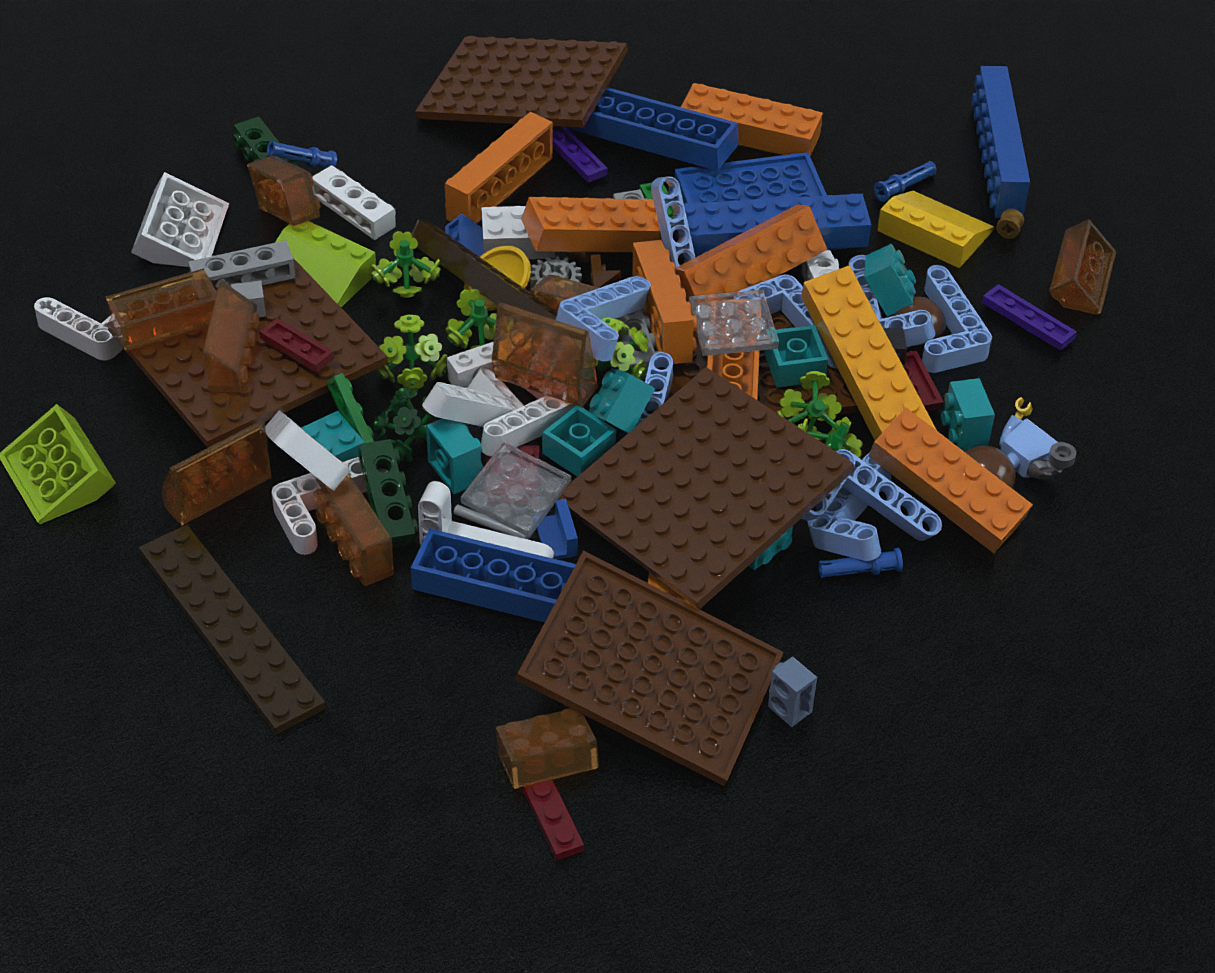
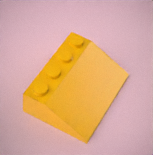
(932, 227)

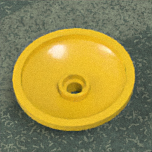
(510, 262)

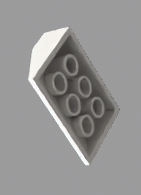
(179, 224)

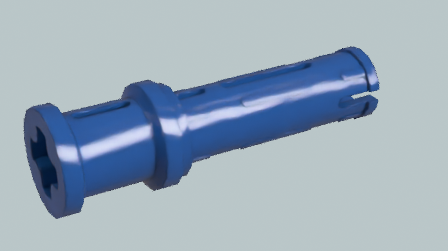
(312, 156)
(898, 183)
(846, 566)

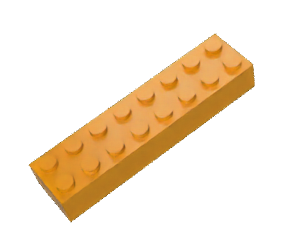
(861, 349)

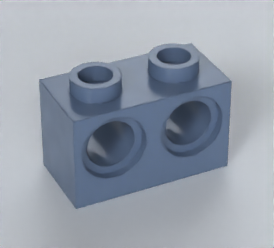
(792, 691)

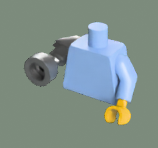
(1032, 449)

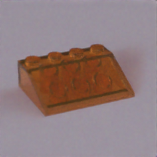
(543, 355)
(217, 474)

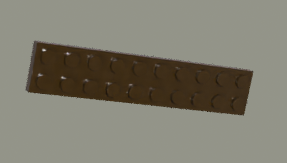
(232, 629)

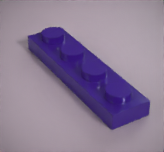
(577, 154)
(1029, 317)

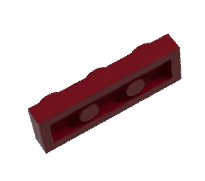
(296, 345)
(553, 819)

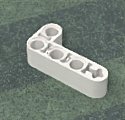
(76, 329)

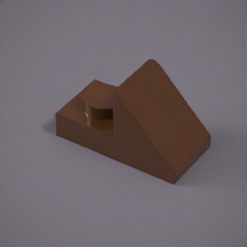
(599, 275)

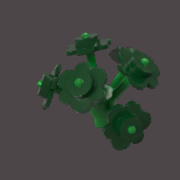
(404, 420)

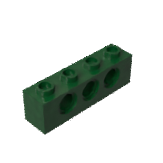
(253, 139)
(382, 455)

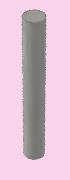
(485, 521)

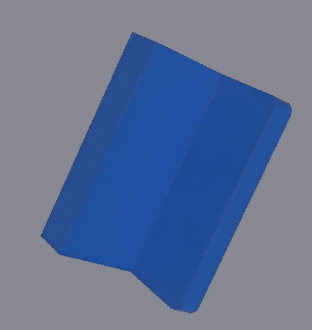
(466, 233)
(559, 531)

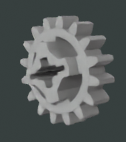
(554, 267)

